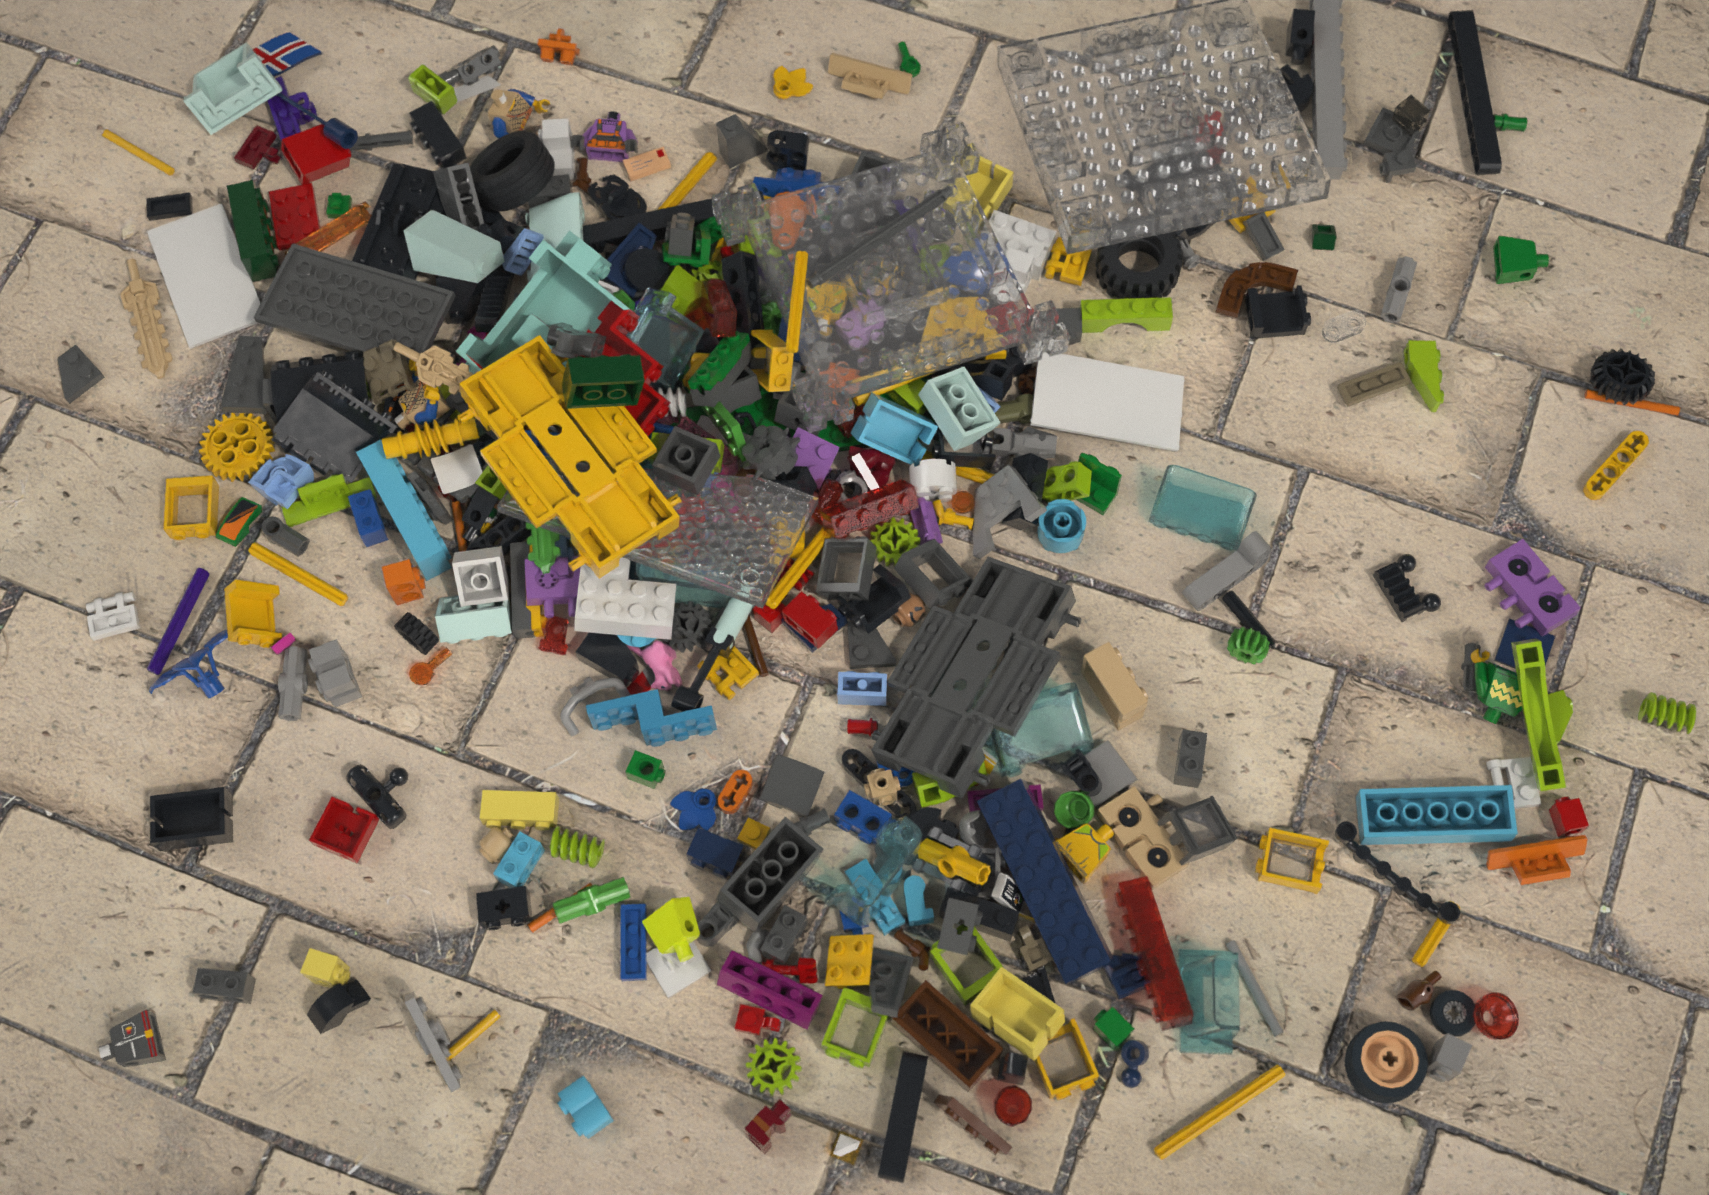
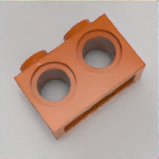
(403, 581)

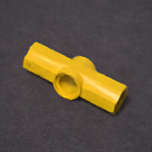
(954, 861)

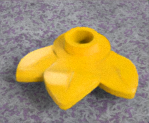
(792, 81)

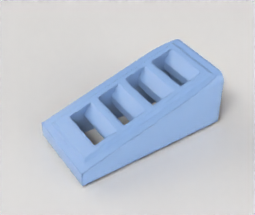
(519, 264)

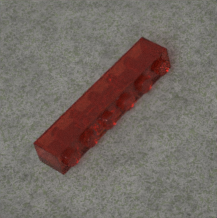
(1154, 954)

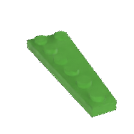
(724, 423)

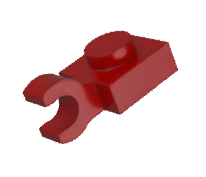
(753, 1020)

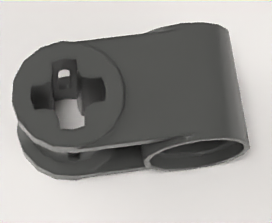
(720, 921)

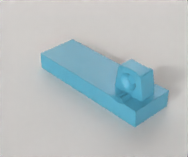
(889, 916)

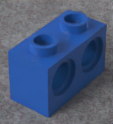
(368, 518)
(866, 813)

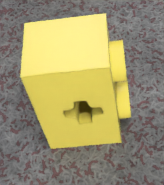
(325, 969)

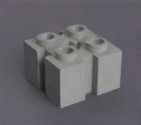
(334, 673)

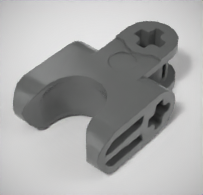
(572, 342)

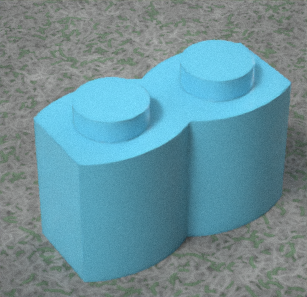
(585, 1107)

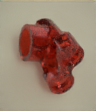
(555, 642)

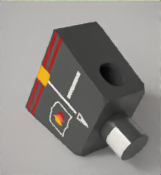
(135, 1041)

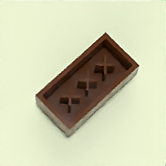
(947, 1036)

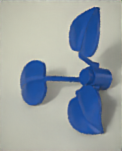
(206, 680)

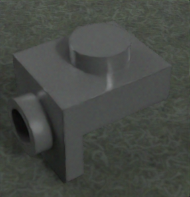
(1396, 164)

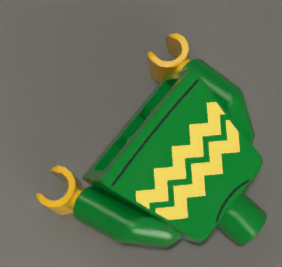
(1496, 688)

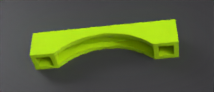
(1537, 716)

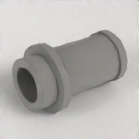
(1189, 257)

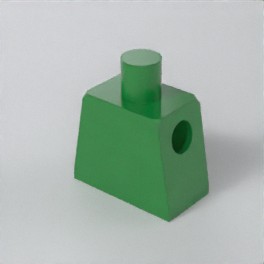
(1516, 259)

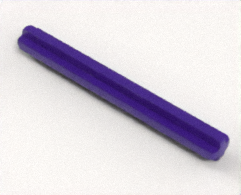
(178, 621)

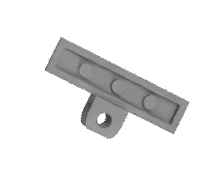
(433, 1040)

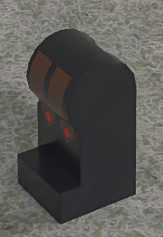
(1012, 1068)

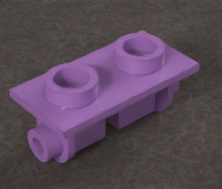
(926, 522)

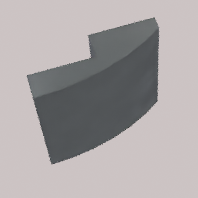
(791, 785)

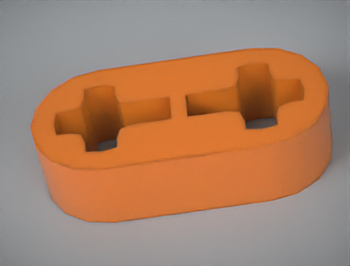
(730, 789)

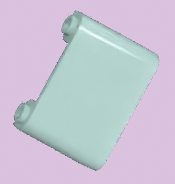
(555, 220)

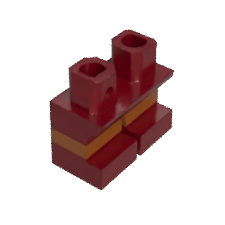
(766, 1123)

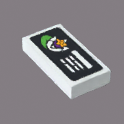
(1008, 893)

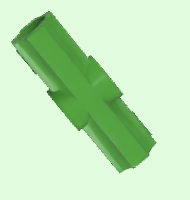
(591, 900)

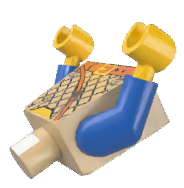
(512, 110)
(420, 403)

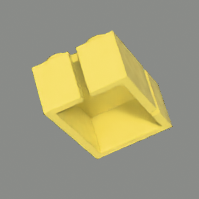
(990, 191)
(1017, 1013)

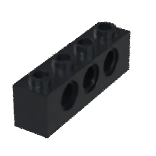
(742, 281)

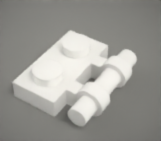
(113, 621)

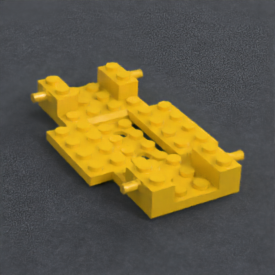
(612, 509)

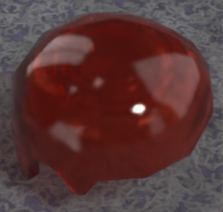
(1012, 1105)

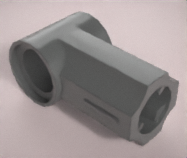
(285, 536)

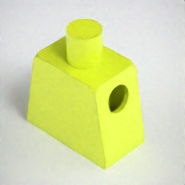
(674, 927)

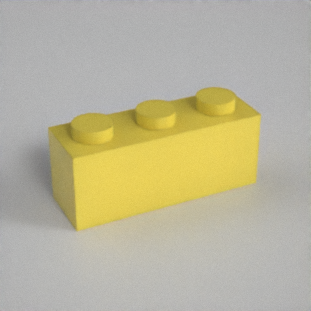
(519, 809)

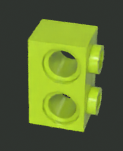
(1067, 482)

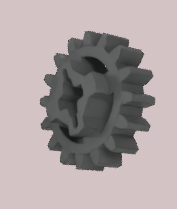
(689, 627)

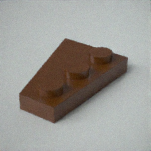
(972, 1124)

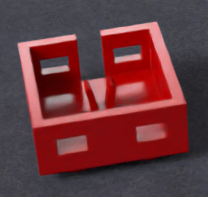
(340, 817)

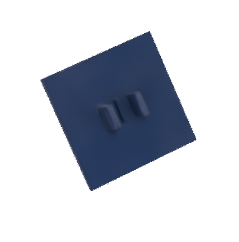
(1514, 634)

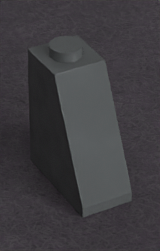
(738, 141)

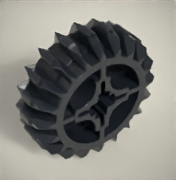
(1622, 376)

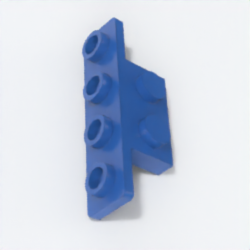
(787, 181)

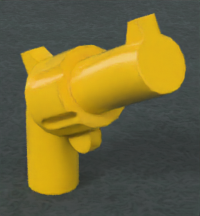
(950, 517)

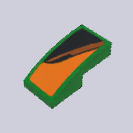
(237, 522)

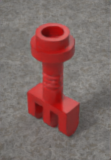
(805, 969)

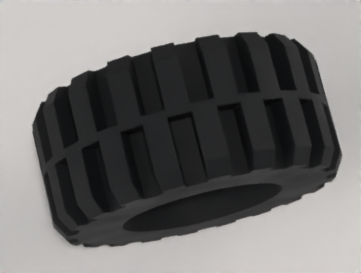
(1133, 284)

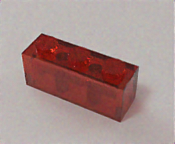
(718, 308)

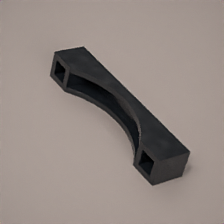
(989, 375)

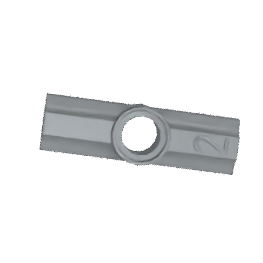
(1401, 280)
(292, 684)

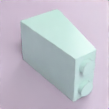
(451, 248)

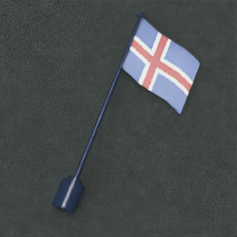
(287, 52)

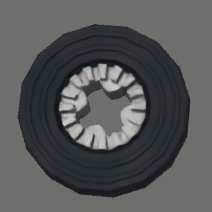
(1463, 1005)

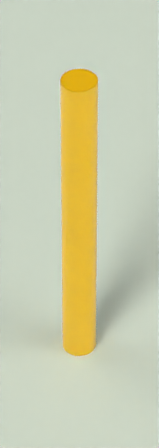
(138, 152)

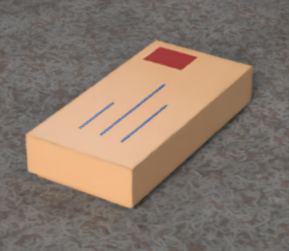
(646, 164)

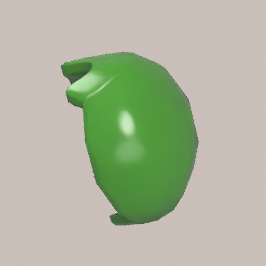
(1073, 809)

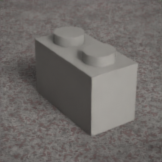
(1447, 1058)

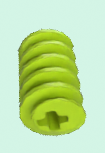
(1669, 711)
(576, 848)

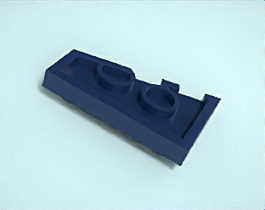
(638, 238)

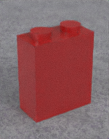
(314, 154)

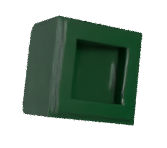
(1323, 237)

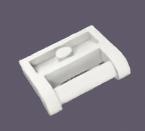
(1520, 776)

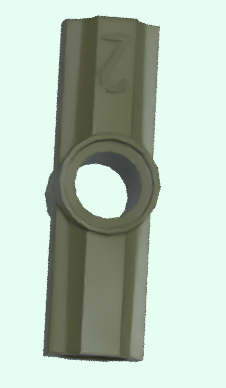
(1016, 410)

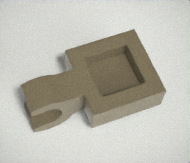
(1034, 951)

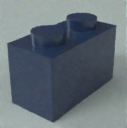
(715, 853)

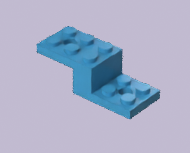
(654, 724)

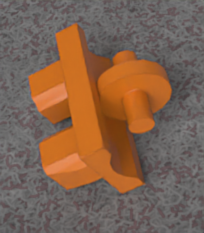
(560, 45)

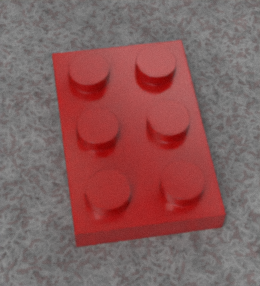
(294, 214)

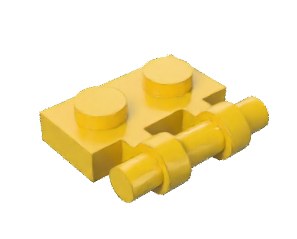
(1074, 267)
(737, 668)

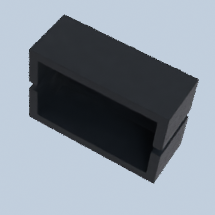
(191, 819)

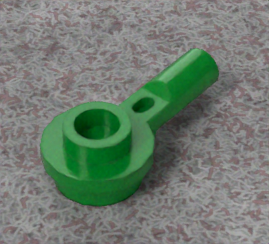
(909, 63)

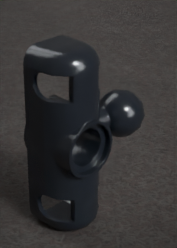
(368, 784)

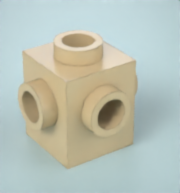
(882, 795)

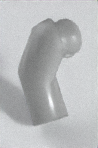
(754, 944)

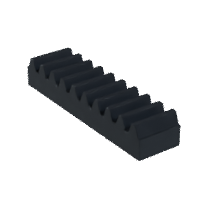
(493, 299)

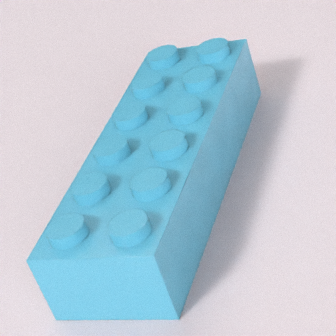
(406, 510)
(1436, 815)

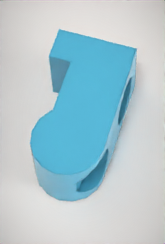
(914, 900)

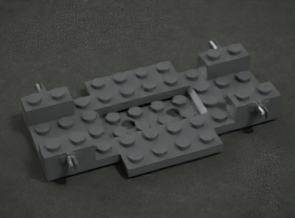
(931, 723)

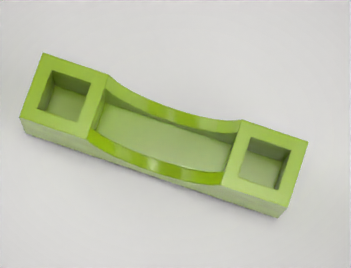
(1151, 313)

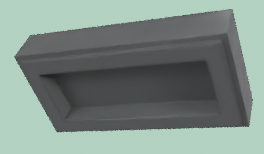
(1263, 236)

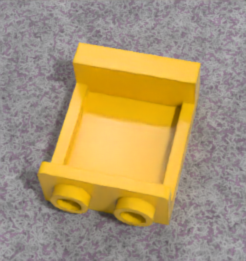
(251, 613)

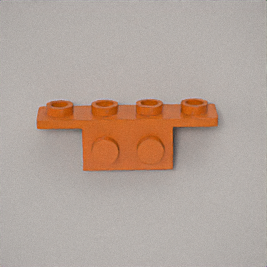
(1538, 860)

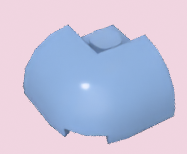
(281, 478)

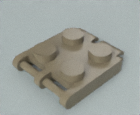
(385, 371)

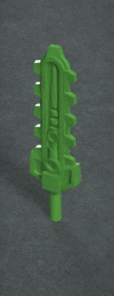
(544, 548)

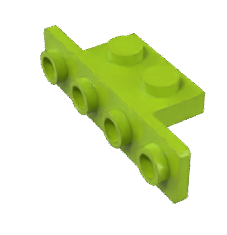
(324, 498)

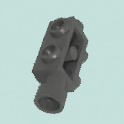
(475, 65)

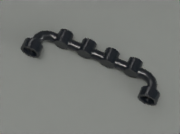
(1447, 912)

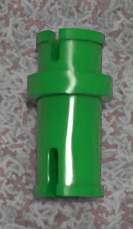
(1509, 122)

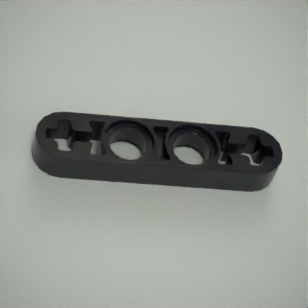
(852, 769)

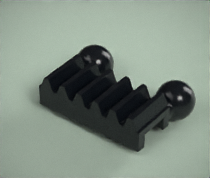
(1400, 593)

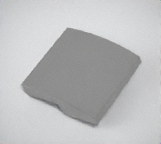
(1111, 770)

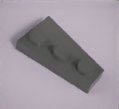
(888, 981)

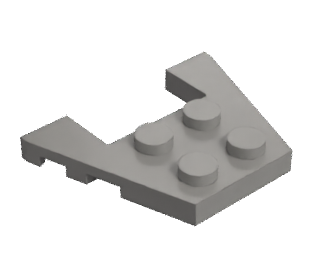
(997, 500)

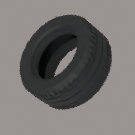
(512, 170)

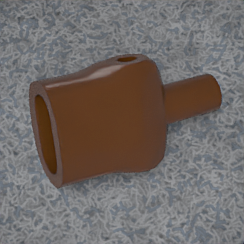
(1418, 992)

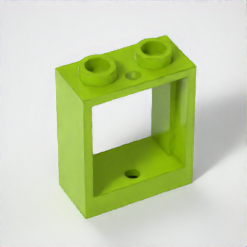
(972, 991)
(862, 1002)

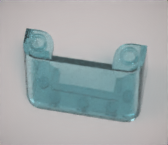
(1051, 727)

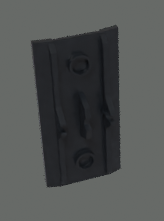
(403, 200)

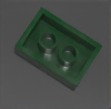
(602, 381)

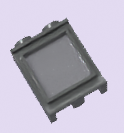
(1200, 828)

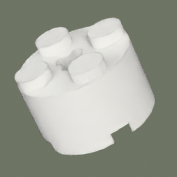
(934, 479)

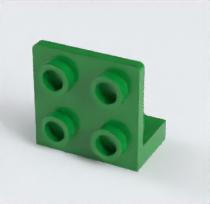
(700, 250)
(1104, 484)

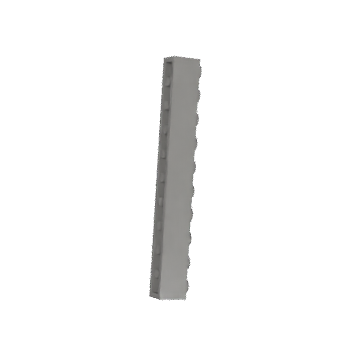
(1328, 87)

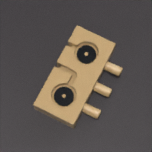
(1138, 830)

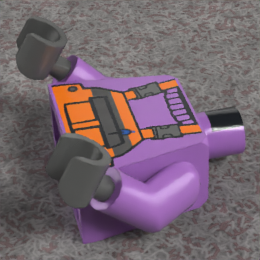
(607, 139)

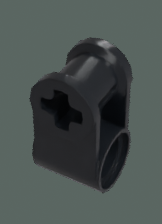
(1080, 770)

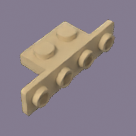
(868, 77)

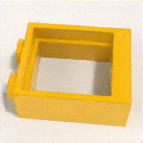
(185, 487)

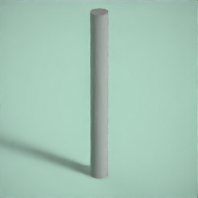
(1256, 990)

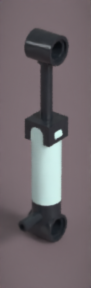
(719, 642)

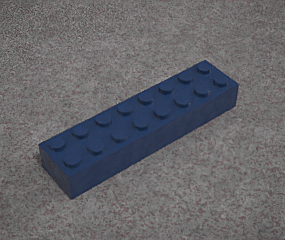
(1045, 881)

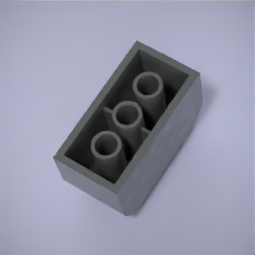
(770, 875)

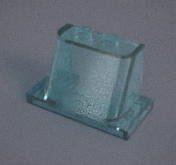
(665, 334)
(1213, 993)

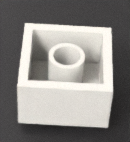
(481, 576)

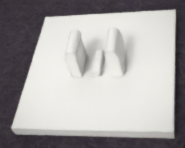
(677, 975)

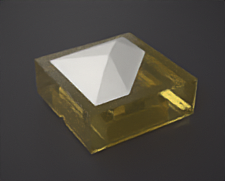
(846, 1148)

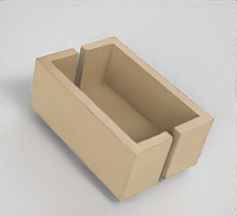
(1114, 685)

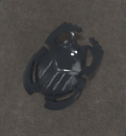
(616, 198)

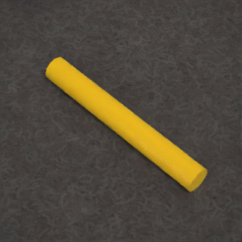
(473, 1033)

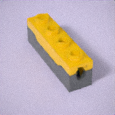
(526, 620)

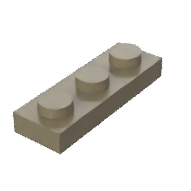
(1373, 384)

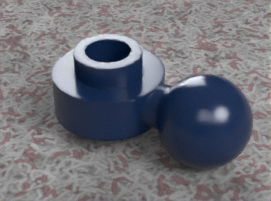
(1131, 1076)

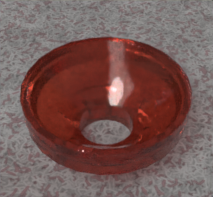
(1503, 1013)

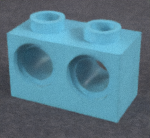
(519, 861)

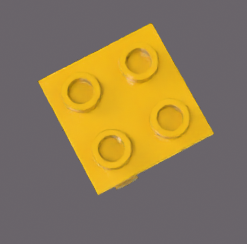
(849, 960)

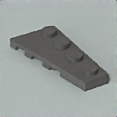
(245, 379)

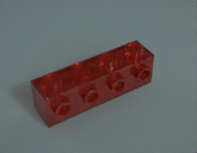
(868, 509)

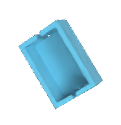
(894, 429)

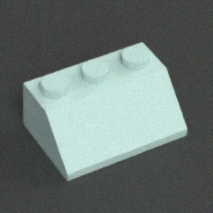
(958, 408)
(472, 621)

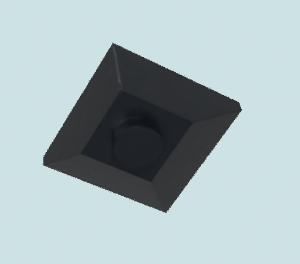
(466, 300)

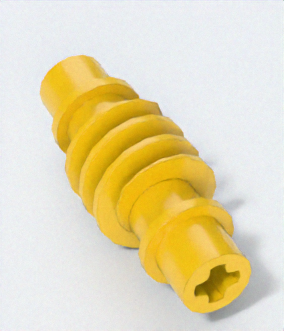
(430, 438)

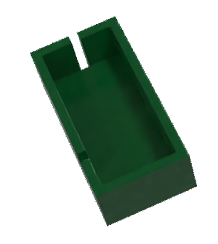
(253, 230)

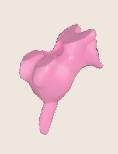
(659, 659)

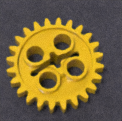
(230, 430)

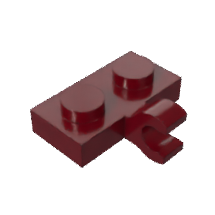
(257, 147)

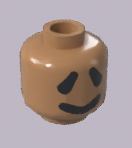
(910, 612)

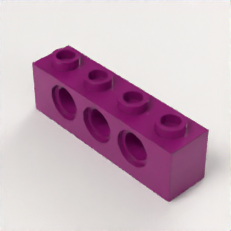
(769, 989)

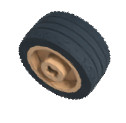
(1380, 1079)

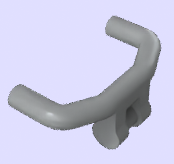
(582, 692)

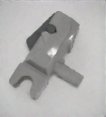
(1029, 441)

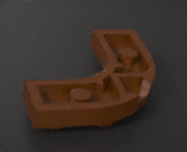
(1253, 276)

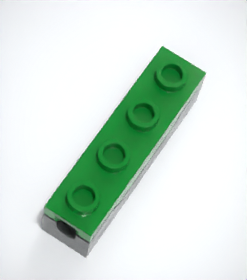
(720, 369)

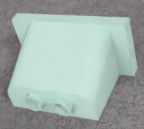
(230, 88)

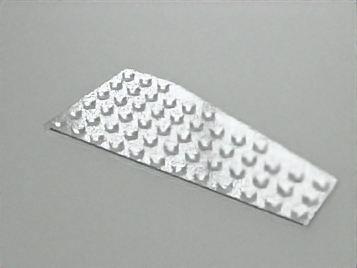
(727, 536)

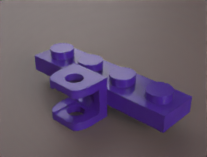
(286, 115)

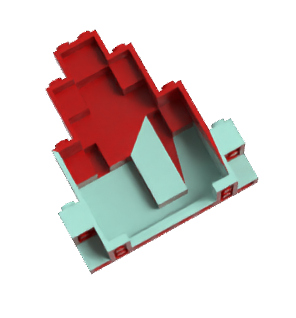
(570, 293)

